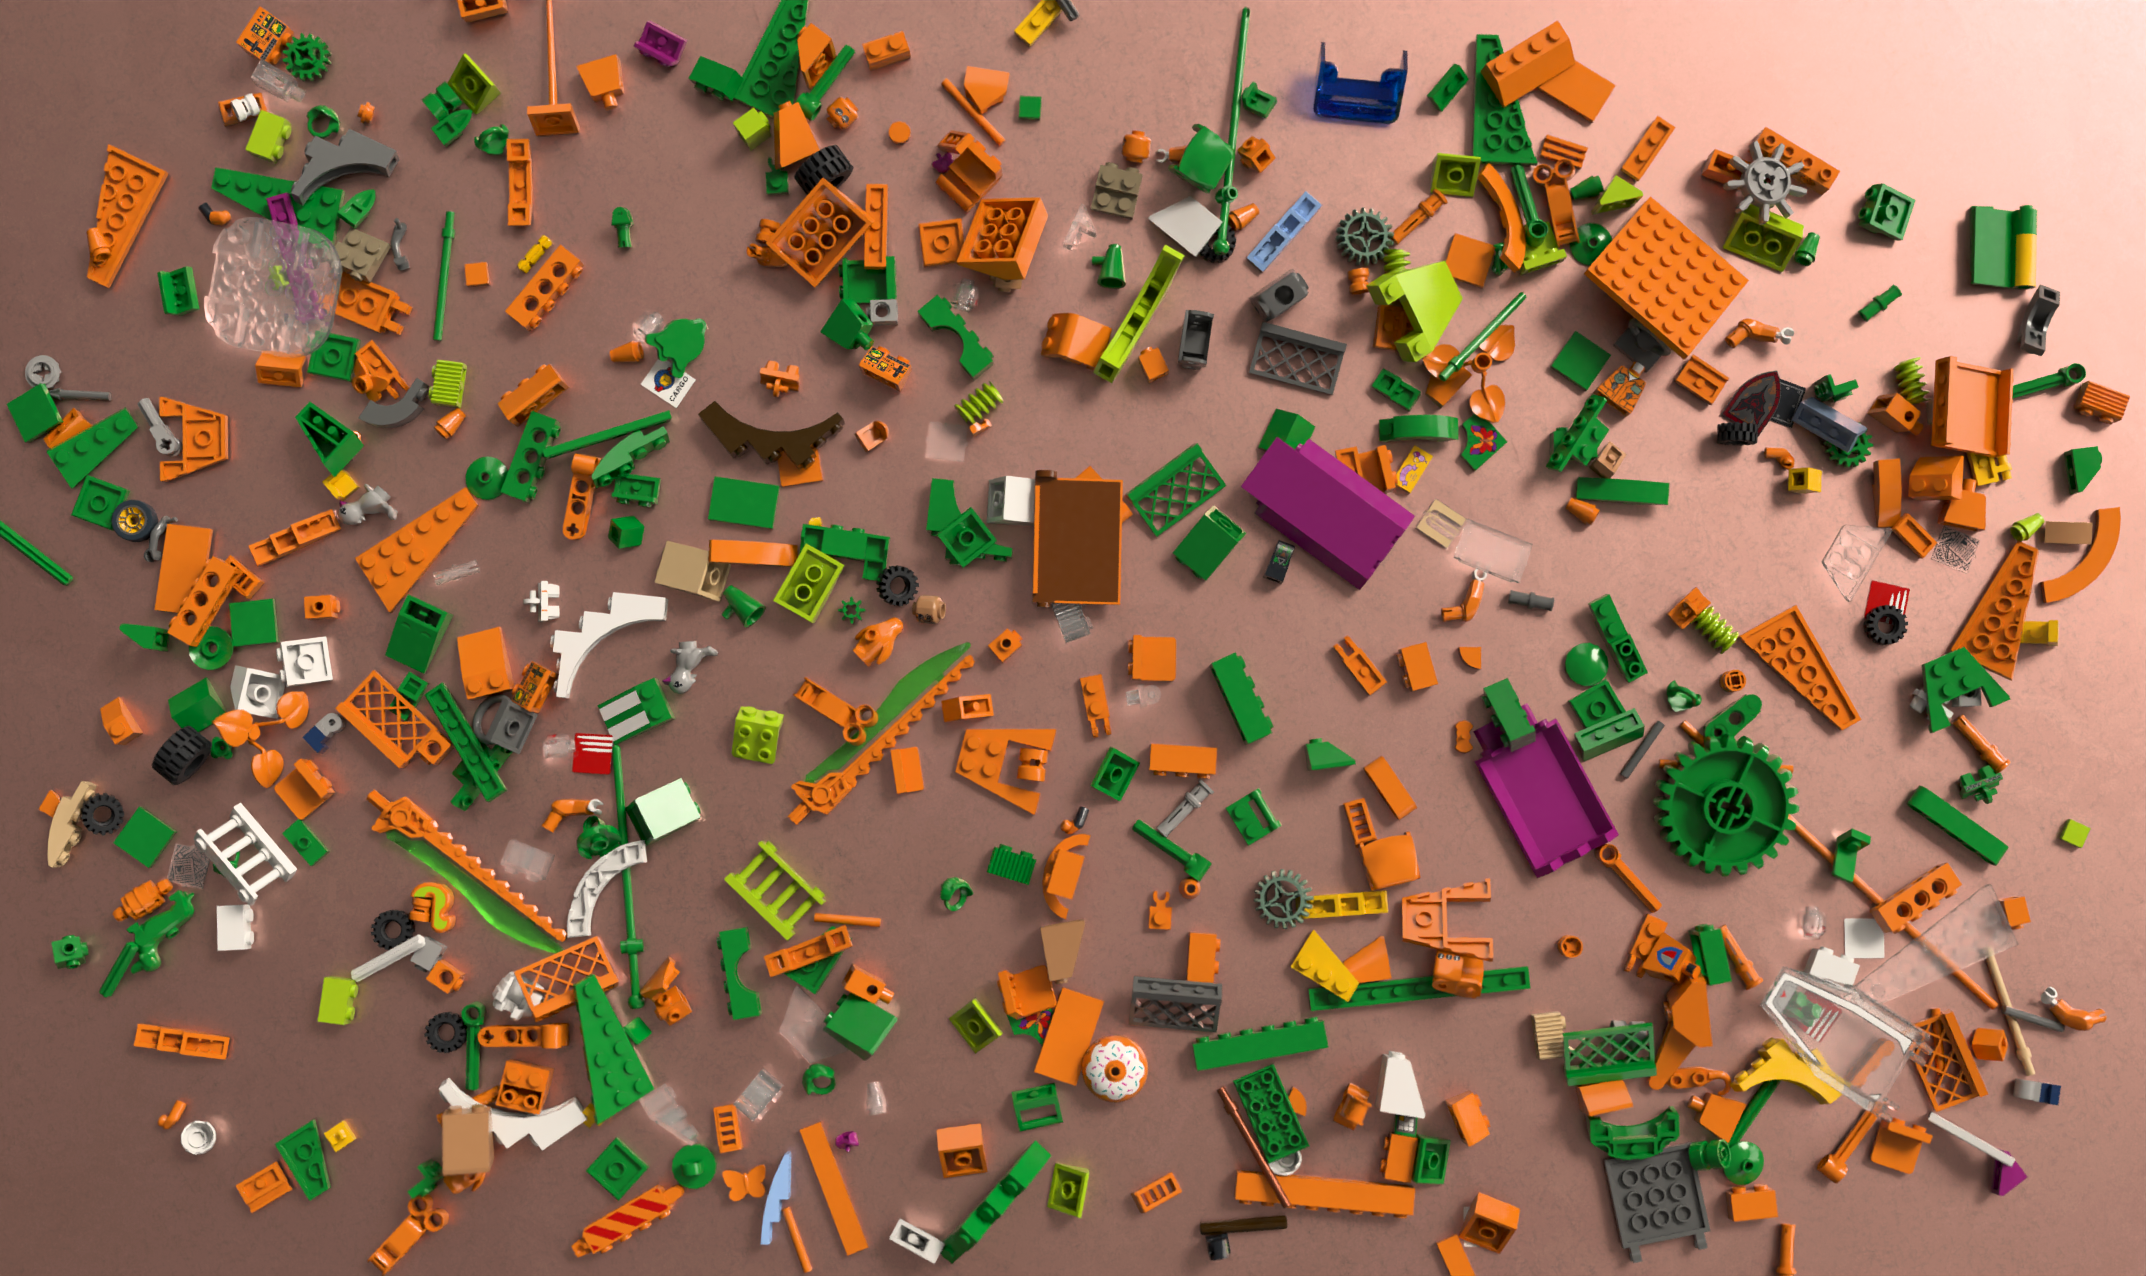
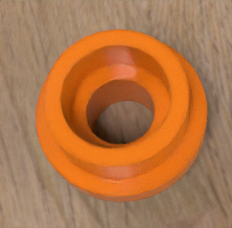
(366, 112)

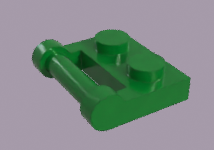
(1246, 820)

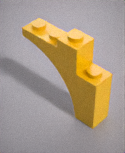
(1782, 1064)

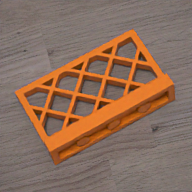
(372, 732)
(567, 999)
(1964, 1059)

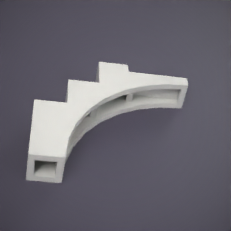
(575, 646)
(513, 1126)

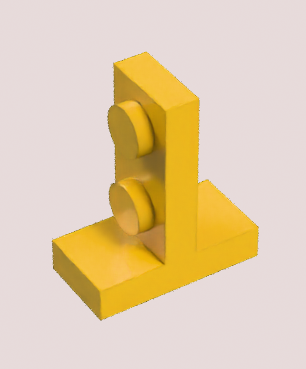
(2040, 632)

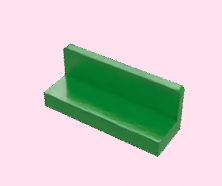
(1610, 734)

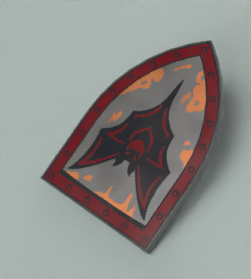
(1755, 400)

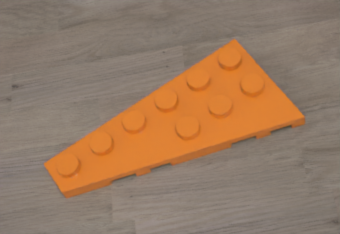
(123, 206)
(1999, 619)
(1797, 657)

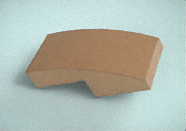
(2068, 532)

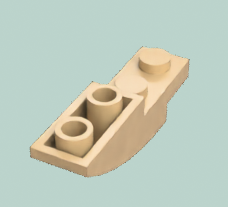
(63, 830)

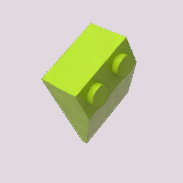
(809, 583)

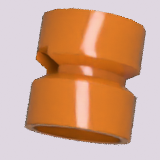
(1029, 772)

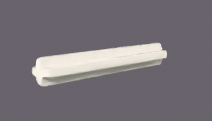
(388, 958)

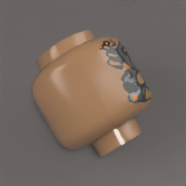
(929, 609)

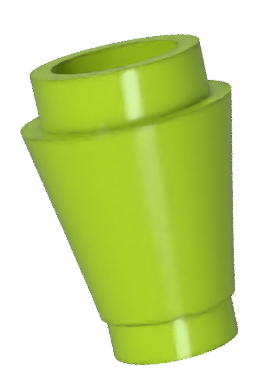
(2026, 527)

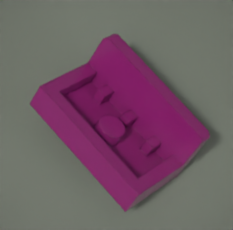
(661, 44)

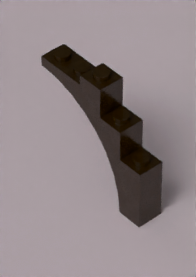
(768, 444)

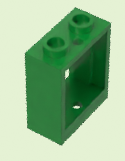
(1710, 953)

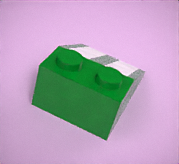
(636, 711)

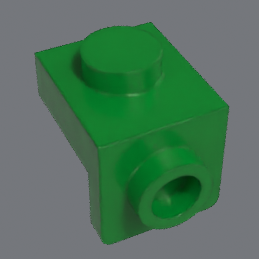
(1258, 101)

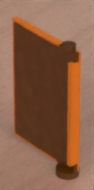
(1076, 540)

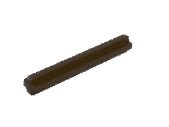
(1243, 1225)

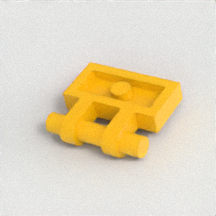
(1985, 470)

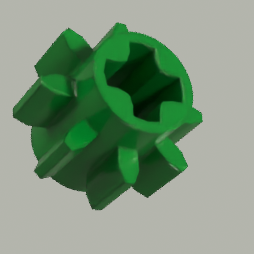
(857, 609)

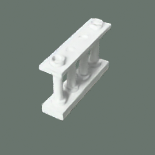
(254, 835)

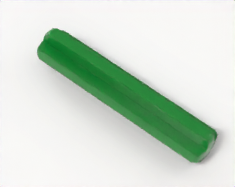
(118, 969)

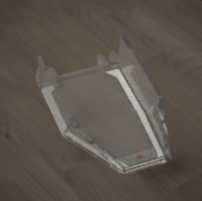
(1845, 1036)

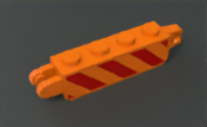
(627, 1218)

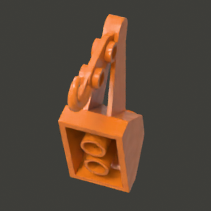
(1687, 1027)

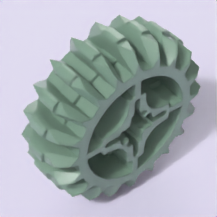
(1356, 237)
(1287, 909)

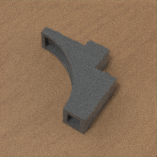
(353, 155)

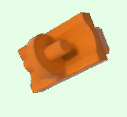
(779, 380)
(1688, 608)

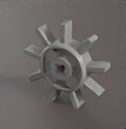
(1753, 184)

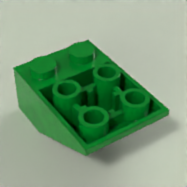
(417, 633)

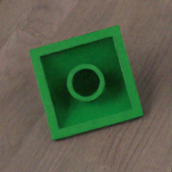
(1289, 428)
(196, 706)
(1115, 774)
(1430, 1159)

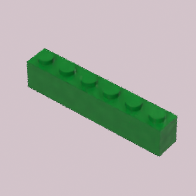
(1260, 1044)

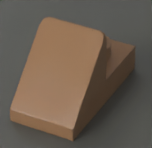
(1608, 461)

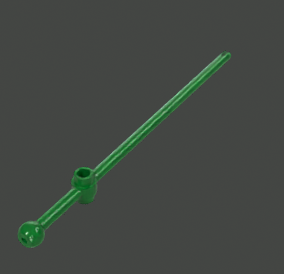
(1229, 193)
(631, 945)

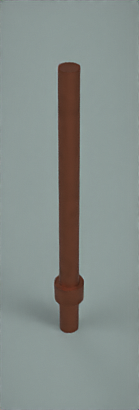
(1232, 1109)

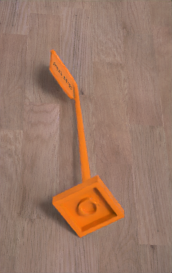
(555, 117)

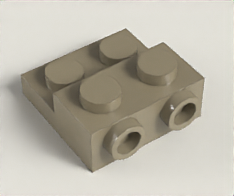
(1116, 190)
(361, 254)

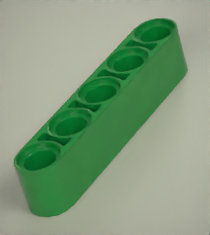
(1957, 825)

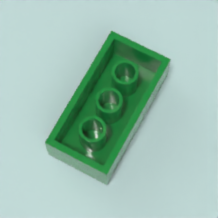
(1240, 698)

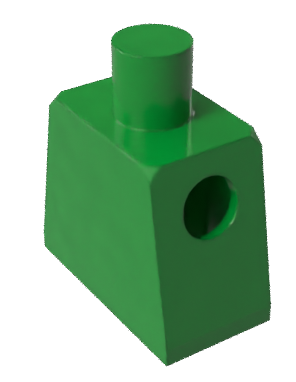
(849, 326)

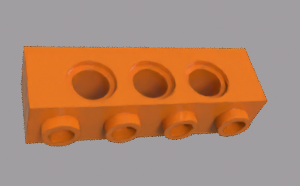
(1815, 173)
(533, 290)
(205, 614)
(1886, 911)

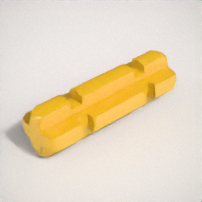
(534, 254)

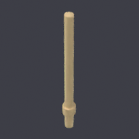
(2023, 1052)

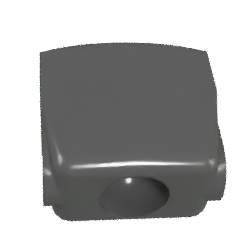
(1279, 295)
(1195, 339)

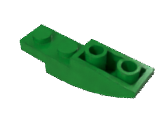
(620, 458)
(1616, 638)

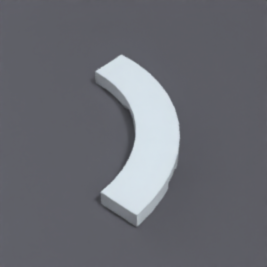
(595, 880)

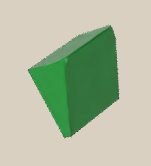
(637, 1030)

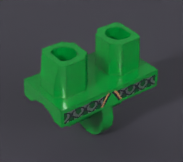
(1988, 781)

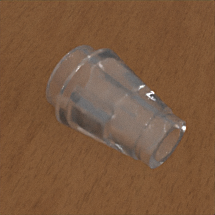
(875, 1099)

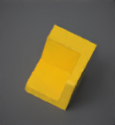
(341, 486)

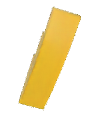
(1346, 904)

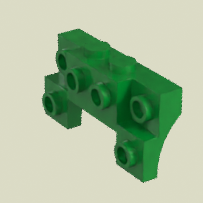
(849, 545)

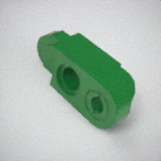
(1747, 707)

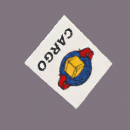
(664, 385)

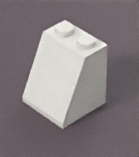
(1011, 501)
(1397, 1087)

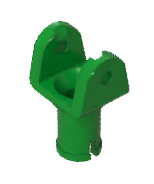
(623, 224)

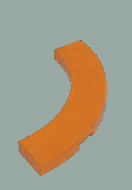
(1515, 242)
(2094, 561)

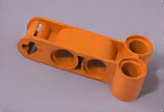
(1559, 201)
(582, 470)
(837, 710)
(548, 1036)
(1352, 1107)
(408, 1234)

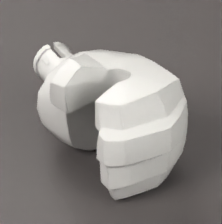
(510, 997)

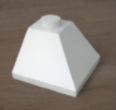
(256, 691)

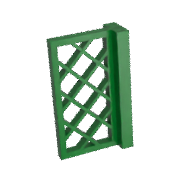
(1164, 474)
(1609, 1069)

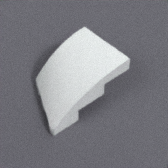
(1187, 224)

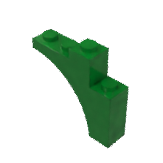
(944, 510)

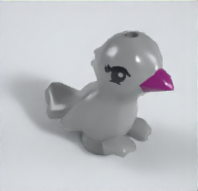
(371, 502)
(687, 658)

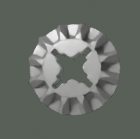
(36, 365)

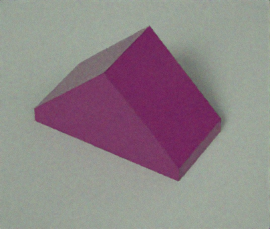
(2006, 1177)

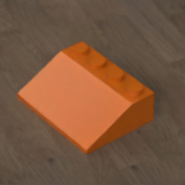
(820, 232)
(1004, 237)

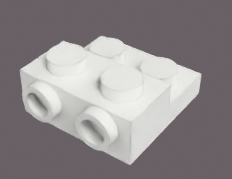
(304, 661)

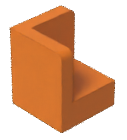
(1990, 1044)

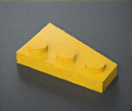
(1324, 968)

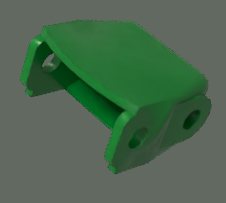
(1204, 159)

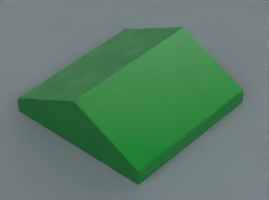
(966, 537)

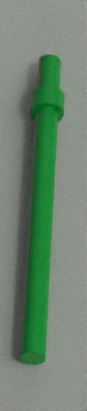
(448, 234)
(1456, 362)

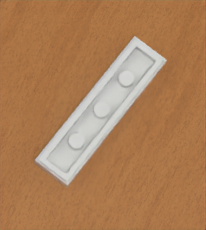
(1971, 1139)

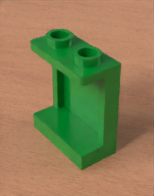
(867, 283)

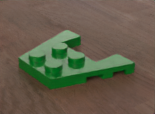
(1952, 677)

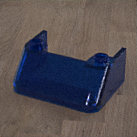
(1359, 98)

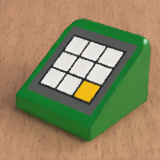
(1405, 1125)

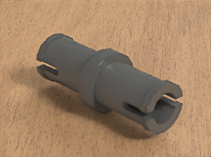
(1531, 600)

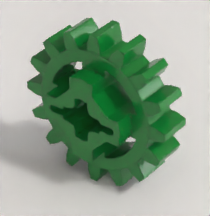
(308, 47)
(1859, 448)

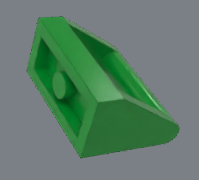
(147, 636)
(1035, 1098)

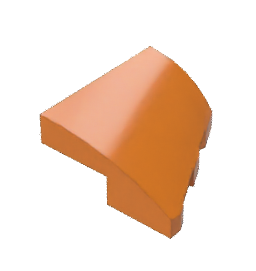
(1442, 391)
(1370, 962)

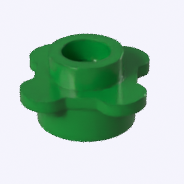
(216, 750)

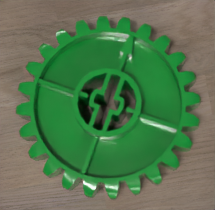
(1721, 835)

